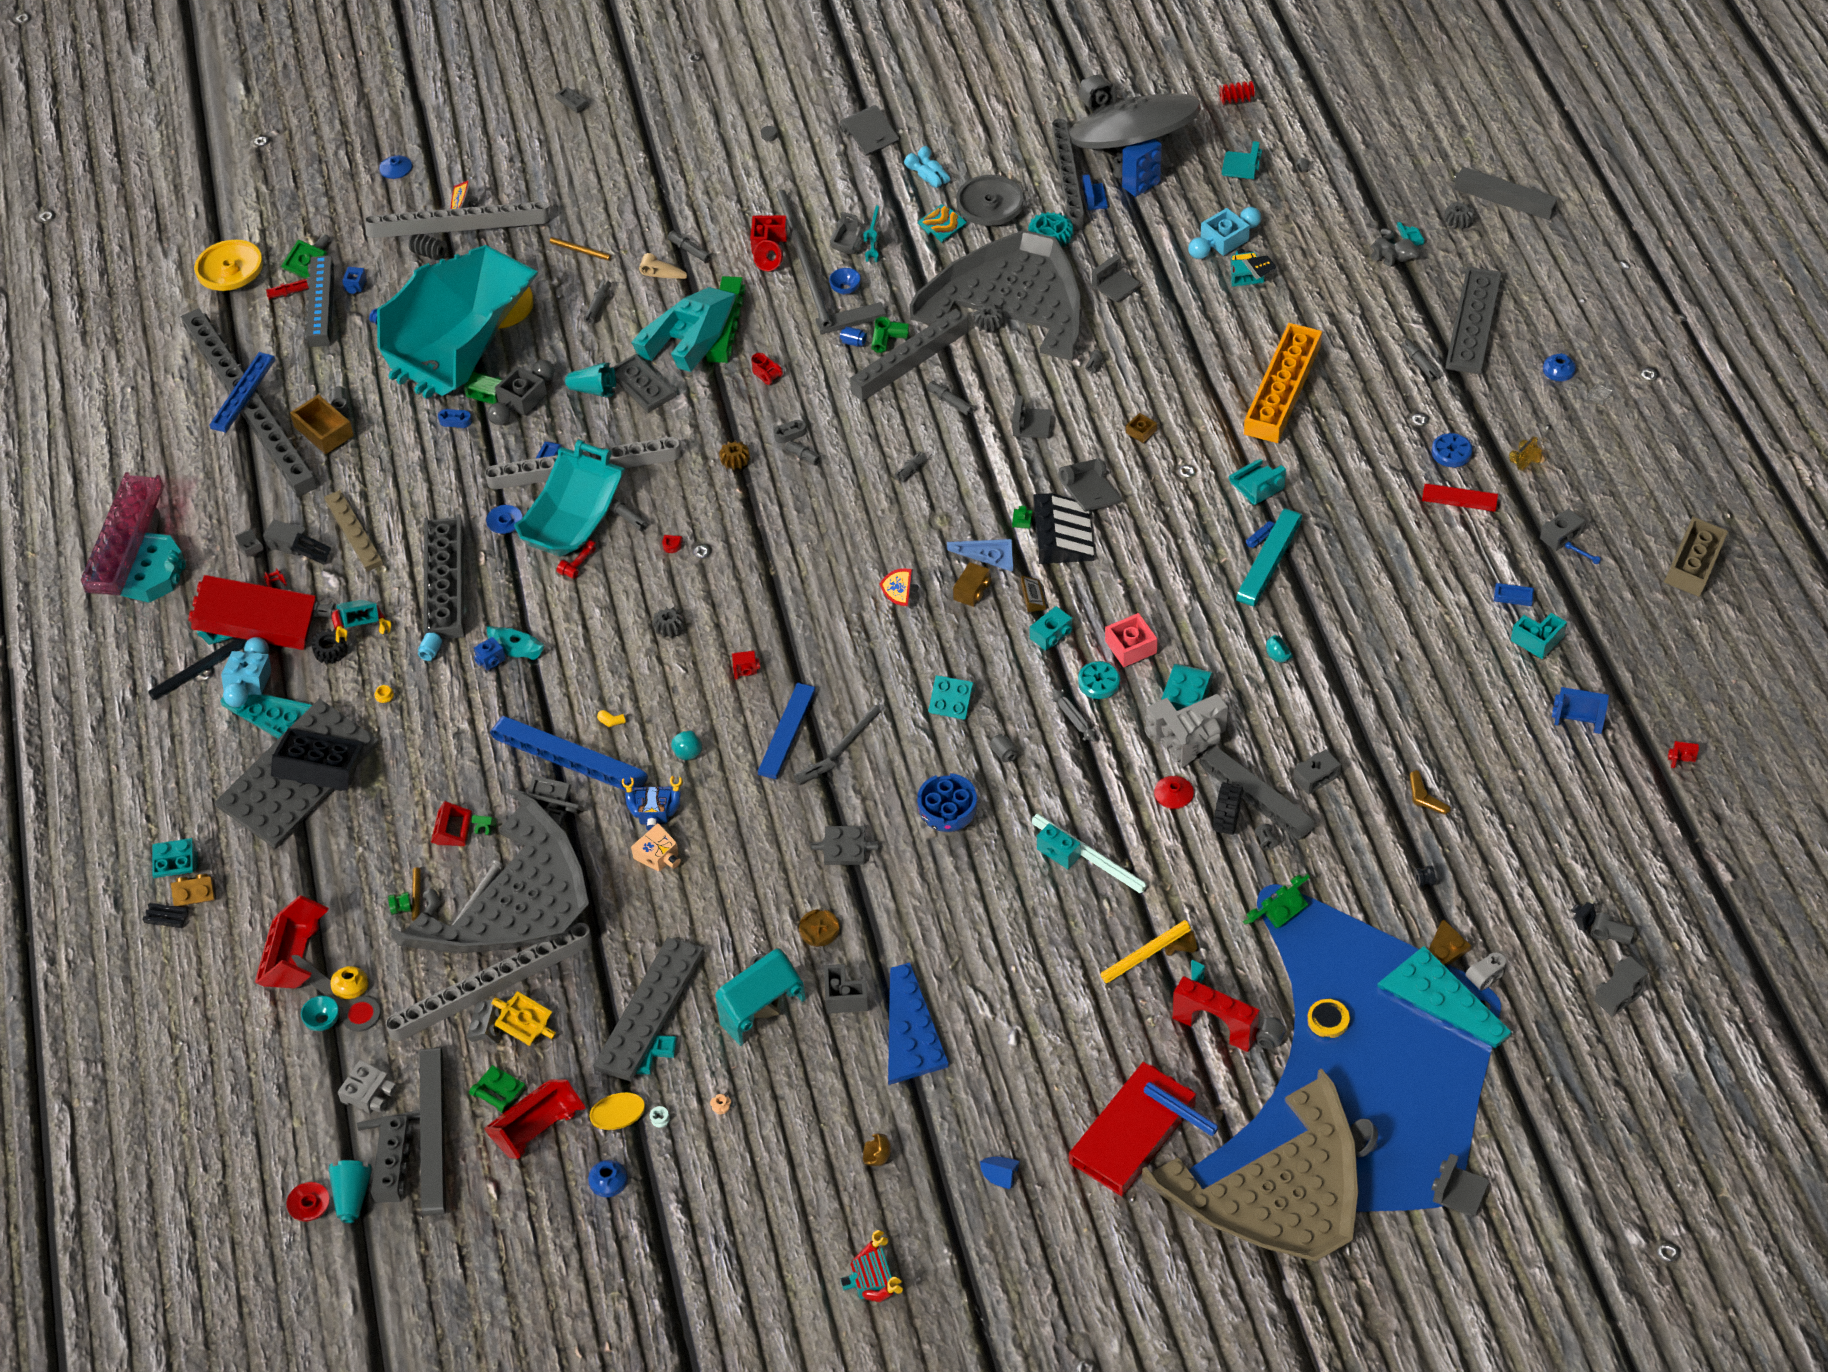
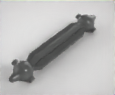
(1073, 715)

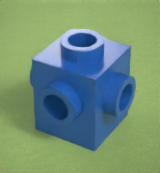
(489, 654)

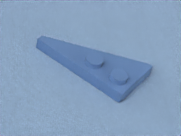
(988, 551)

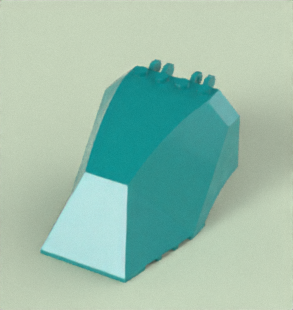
(449, 317)

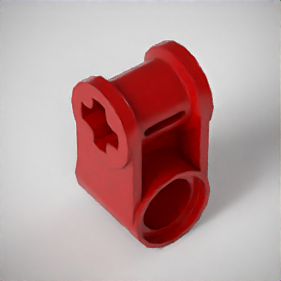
(765, 368)

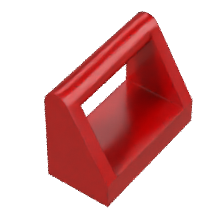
(439, 834)

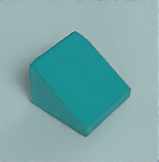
(1197, 971)

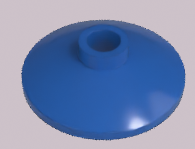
(395, 167)
(503, 518)

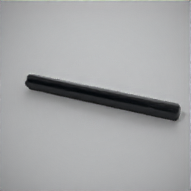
(196, 668)

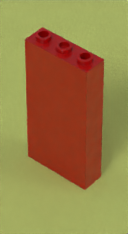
(252, 611)
(1129, 1131)

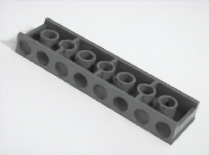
(444, 577)

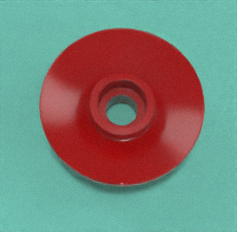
(1174, 798)
(302, 1196)

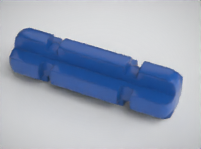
(1260, 534)

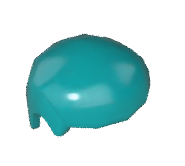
(1278, 650)
(686, 745)

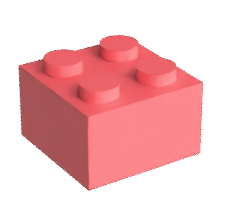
(1131, 640)

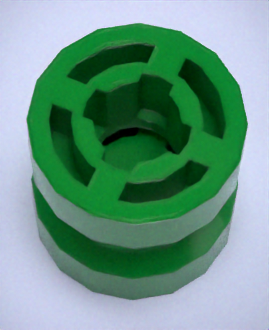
(404, 902)

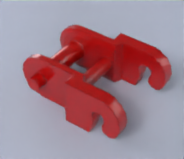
(280, 577)

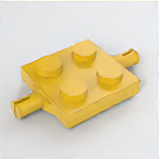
(523, 1018)

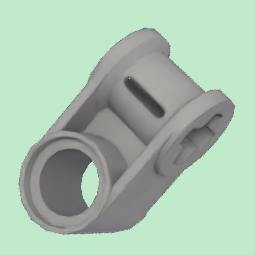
(1486, 971)

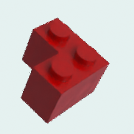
(768, 228)

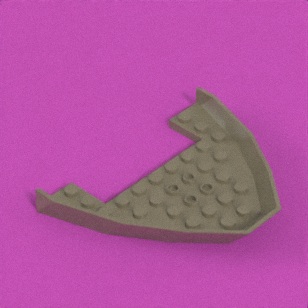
(1292, 1197)

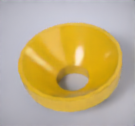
(351, 987)

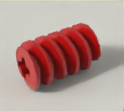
(1235, 92)

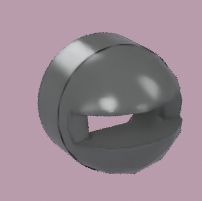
(1302, 164)

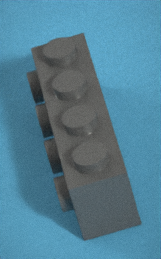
(391, 1159)

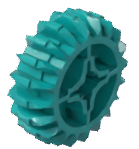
(1054, 226)

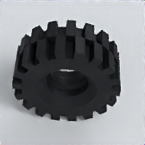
(1227, 808)

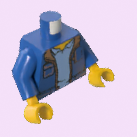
(653, 804)

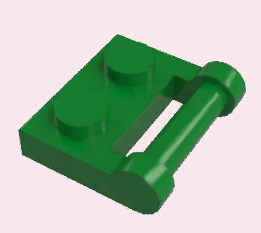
(501, 1084)

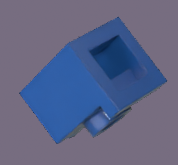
(354, 284)

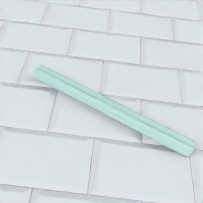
(1098, 859)

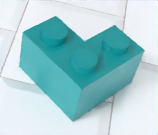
(1537, 637)

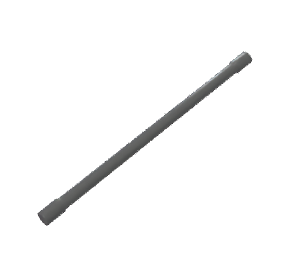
(822, 312)

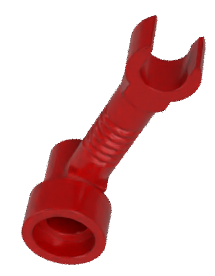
(570, 569)

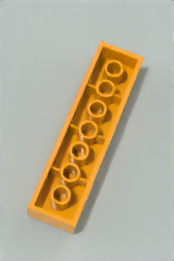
(1282, 383)

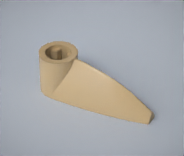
(652, 267)

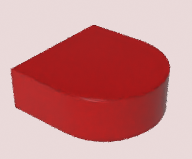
(672, 543)

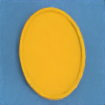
(617, 1111)

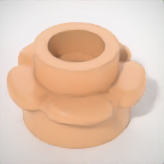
(720, 1108)

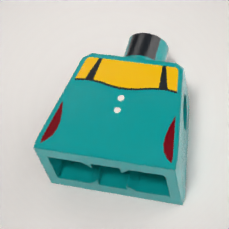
(1239, 271)

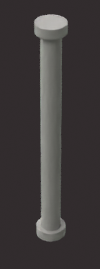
(496, 866)

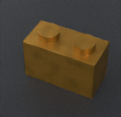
(971, 584)

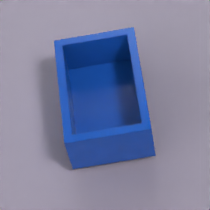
(1141, 166)

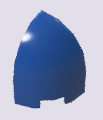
(999, 1170)

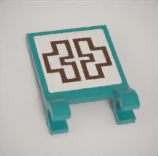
(873, 233)

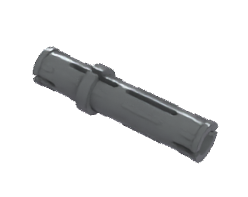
(684, 244)
(599, 296)
(1416, 355)
(944, 394)
(619, 507)

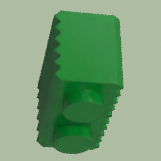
(482, 387)

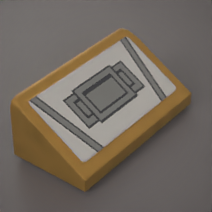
(1032, 594)

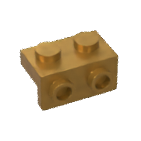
(192, 891)

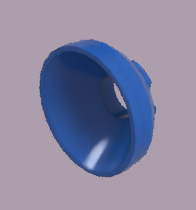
(842, 277)
(1557, 371)
(610, 1185)

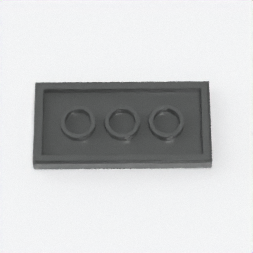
(643, 383)

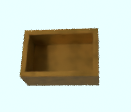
(321, 424)

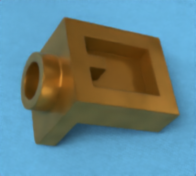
(1184, 943)

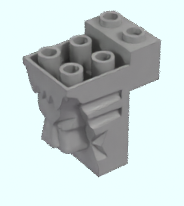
(1186, 730)

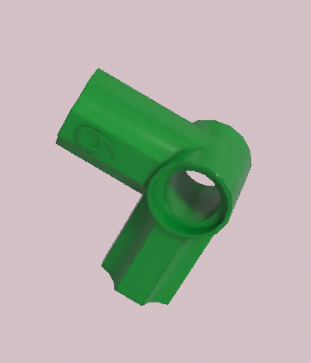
(884, 329)

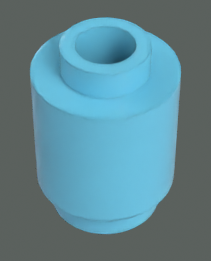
(429, 646)

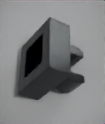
(1584, 915)

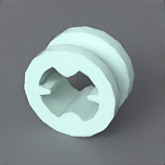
(657, 1121)

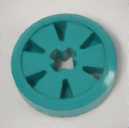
(1099, 670)

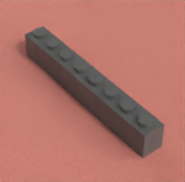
(908, 355)

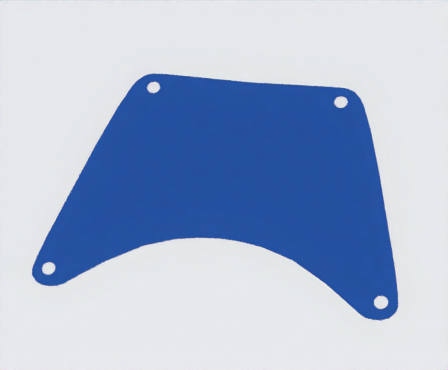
(1390, 1065)

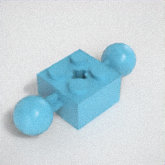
(1224, 232)
(246, 672)

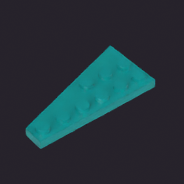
(269, 712)
(1438, 992)

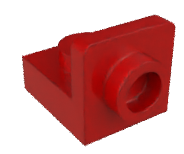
(1683, 751)

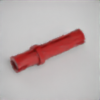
(285, 289)

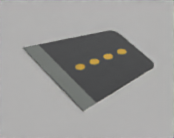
(1259, 265)

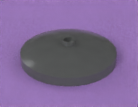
(989, 200)

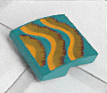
(942, 222)

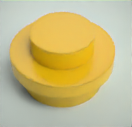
(384, 694)

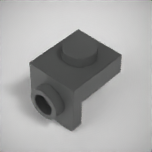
(248, 543)

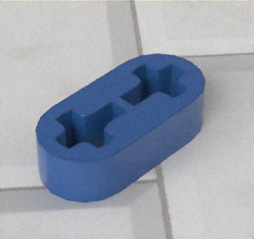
(454, 418)

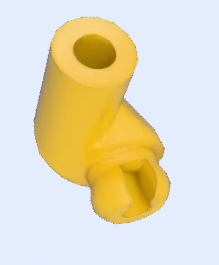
(610, 720)

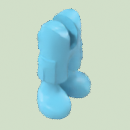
(927, 169)

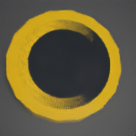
(1328, 1018)

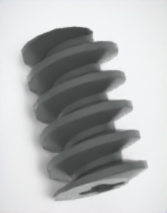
(427, 246)

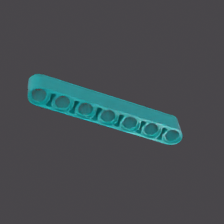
(1269, 557)

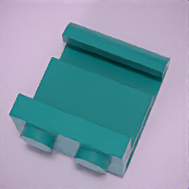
(1258, 482)

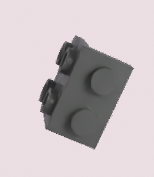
(1112, 281)
(1458, 1188)

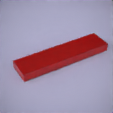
(1460, 497)

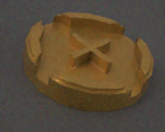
(819, 927)

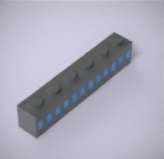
(319, 301)

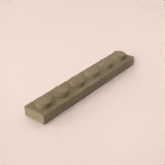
(353, 531)

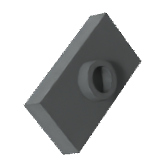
(572, 99)

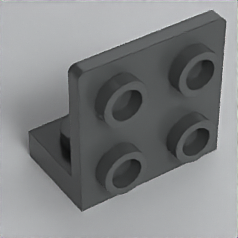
(1029, 421)

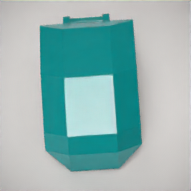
(571, 501)

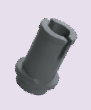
(1095, 357)

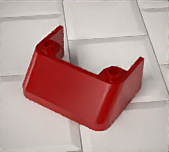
(287, 938)
(532, 1115)

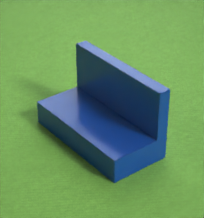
(1094, 194)

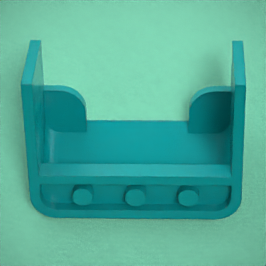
(754, 990)

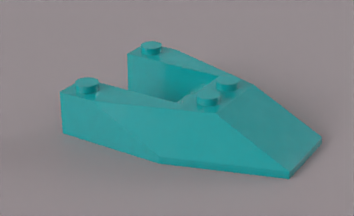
(694, 320)

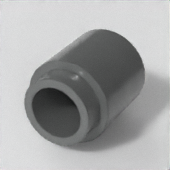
(1003, 748)

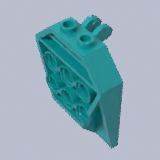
(154, 569)

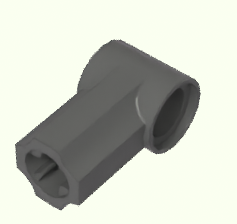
(340, 400)
(1605, 927)

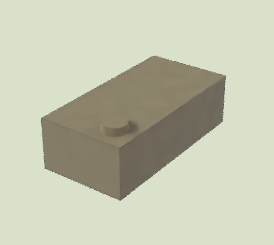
(1696, 556)

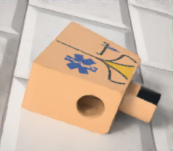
(656, 849)

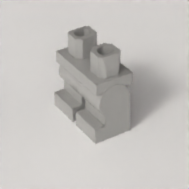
(366, 1088)

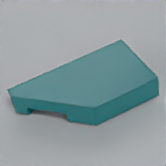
(1410, 233)

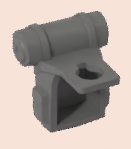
(848, 234)

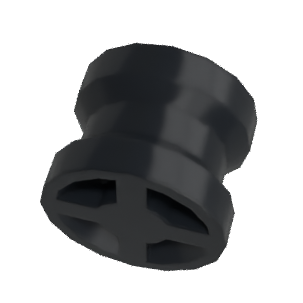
(1425, 876)

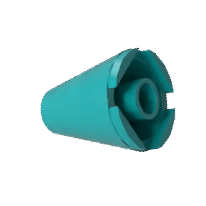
(593, 380)
(349, 1186)

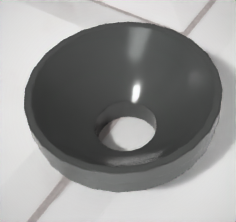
(1362, 1131)

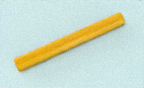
(1145, 951)

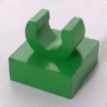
(1022, 518)
(483, 821)

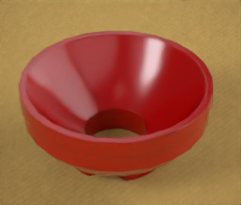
(761, 257)

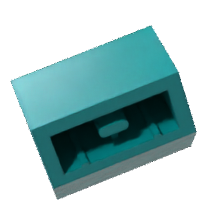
(174, 858)

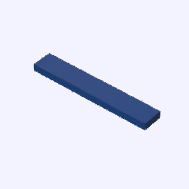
(242, 392)
(786, 731)

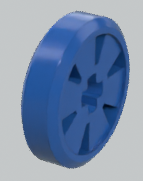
(1461, 446)

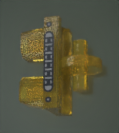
(1527, 453)

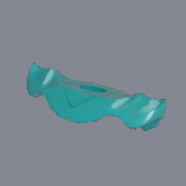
(526, 647)

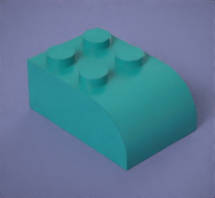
(1187, 686)

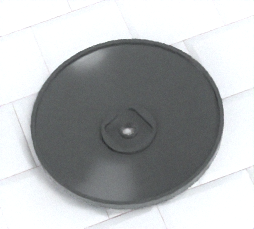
(1135, 120)

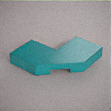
(662, 1047)

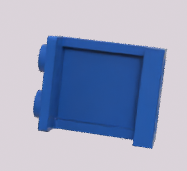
(1581, 706)

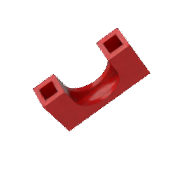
(1240, 1017)

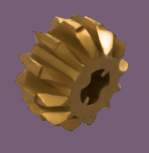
(734, 455)

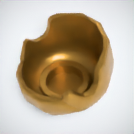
(877, 1151)

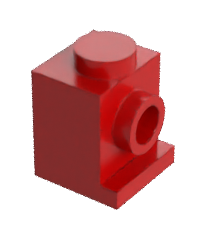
(745, 663)

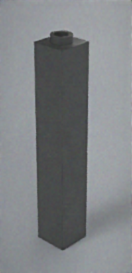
(1505, 193)

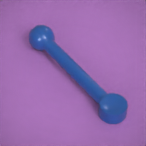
(1595, 559)

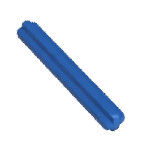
(1181, 1109)

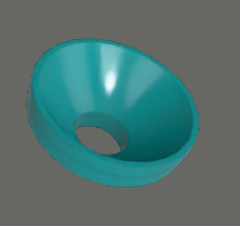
(316, 1007)

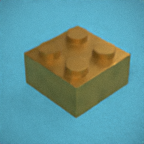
(1141, 427)

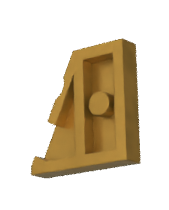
(1448, 944)

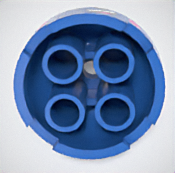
(947, 802)

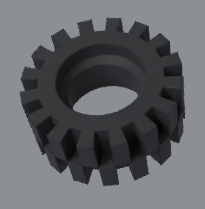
(330, 654)

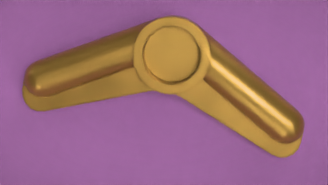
(1422, 798)

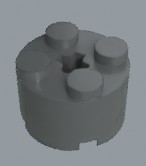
(1097, 92)

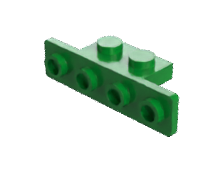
(1283, 905)

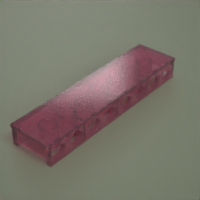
(123, 536)

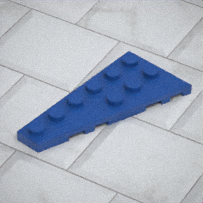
(912, 1035)

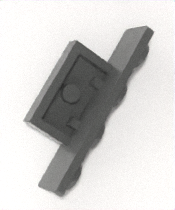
(550, 792)

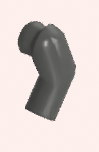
(433, 901)

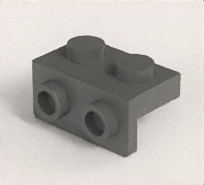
(483, 1022)

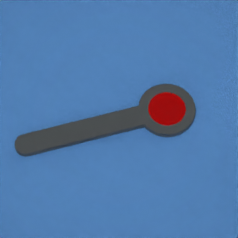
(354, 1015)

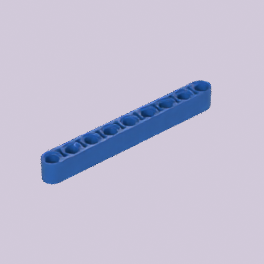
(567, 754)

